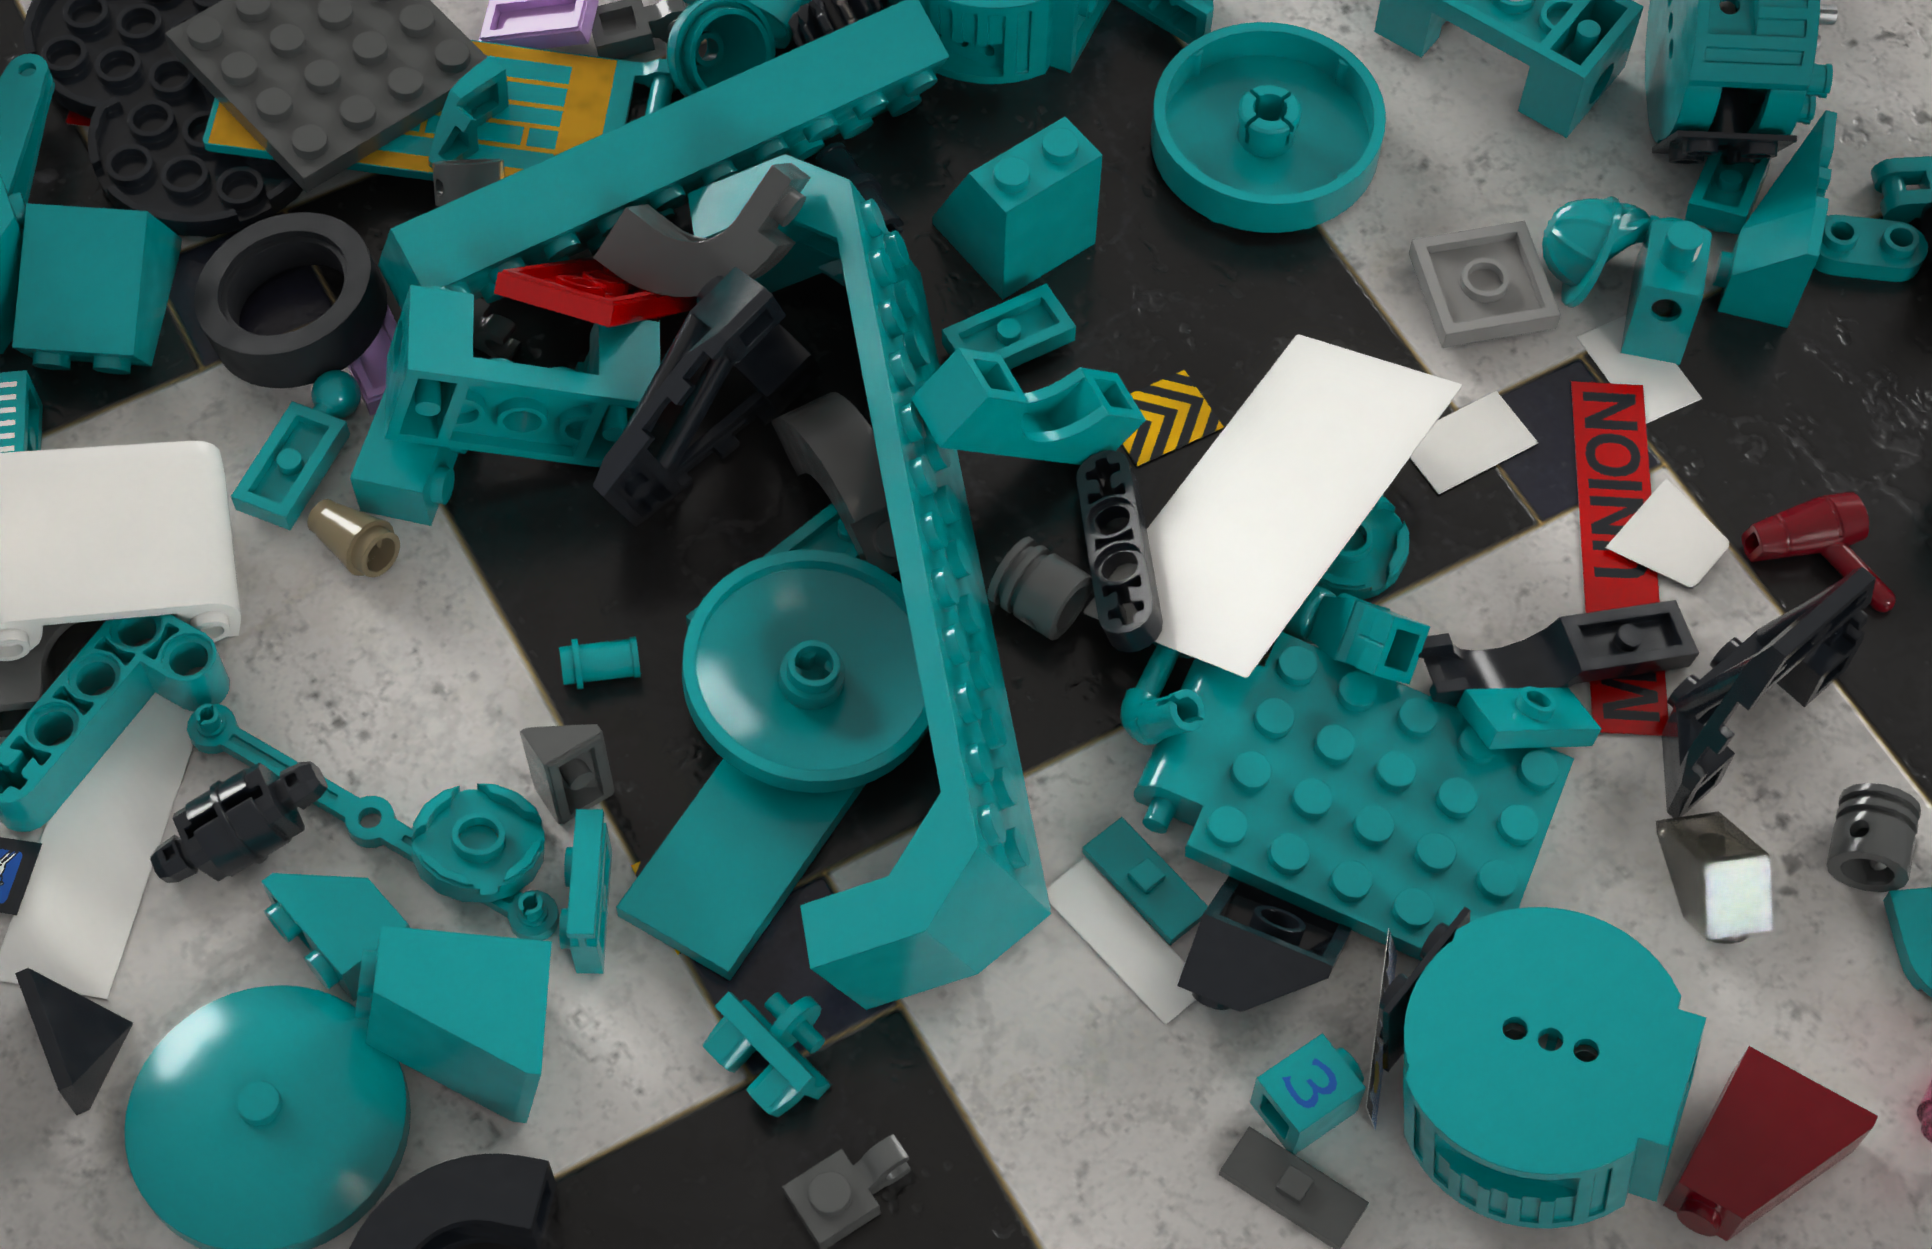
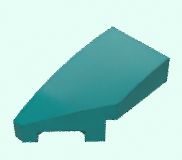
(468, 105)

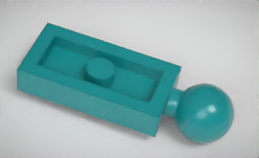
(299, 452)

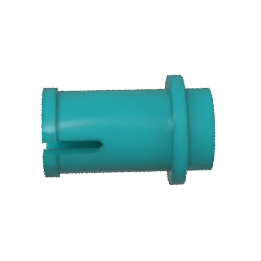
(599, 661)

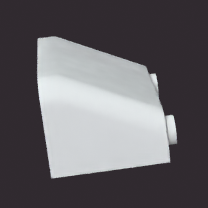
(115, 539)

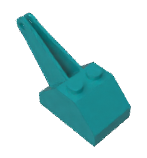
(24, 106)

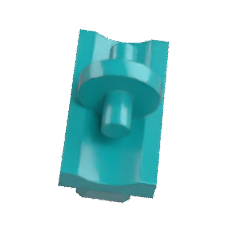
(748, 1030)

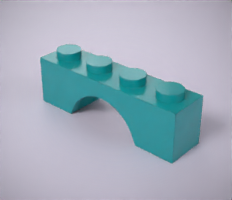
(981, 409)

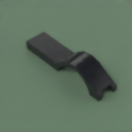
(1566, 652)

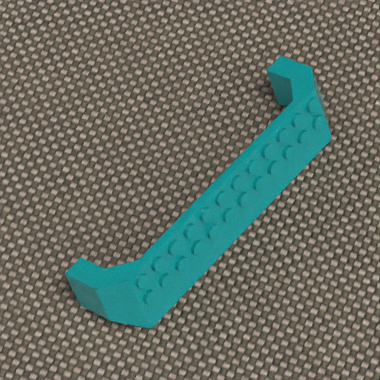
(974, 865)

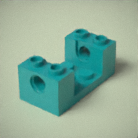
(1569, 45)
(475, 404)

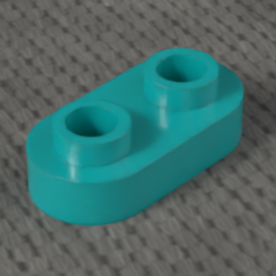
(1871, 249)

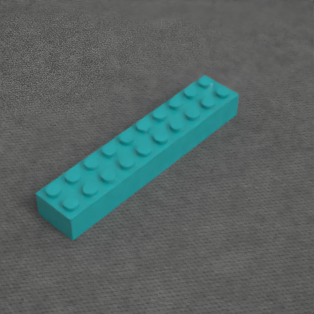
(661, 157)

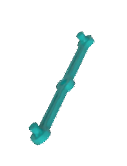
(215, 730)

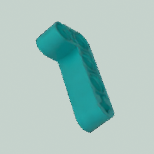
(42, 776)

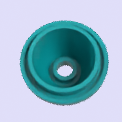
(735, 37)

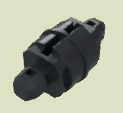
(238, 822)

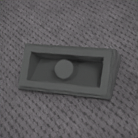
(568, 767)

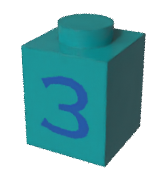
(1308, 1093)

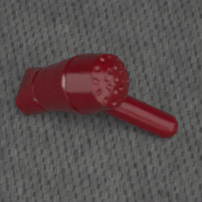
(1814, 527)

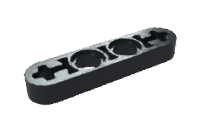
(1113, 550)

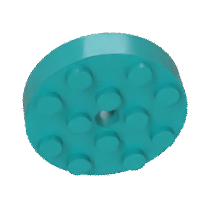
(1267, 127)

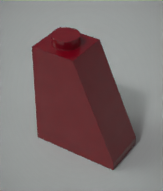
(1762, 1146)

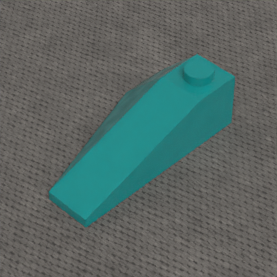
(1781, 237)

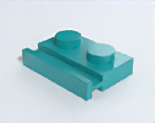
(588, 876)

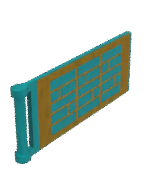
(552, 107)

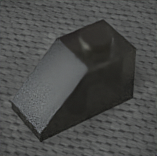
(1717, 876)

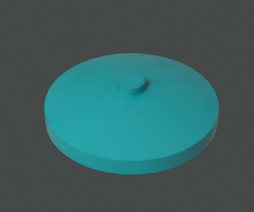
(805, 671)
(266, 1121)

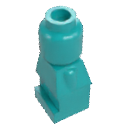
(1360, 634)

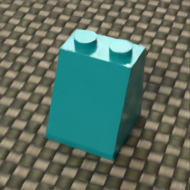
(1026, 208)
(93, 286)
(460, 1011)

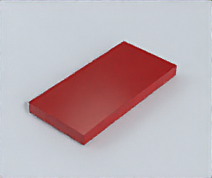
(586, 292)

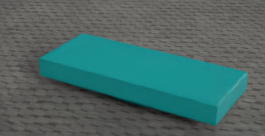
(1145, 880)

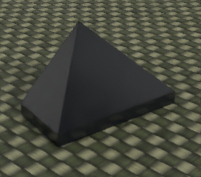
(75, 1036)

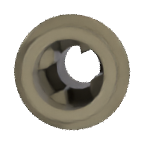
(356, 538)

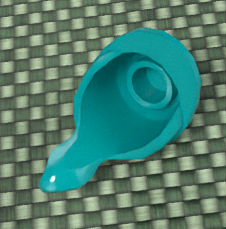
(1587, 236)

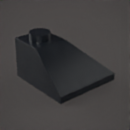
(1258, 949)

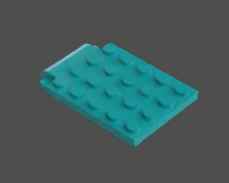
(1352, 796)

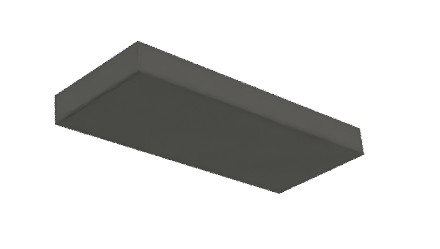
(1293, 1188)

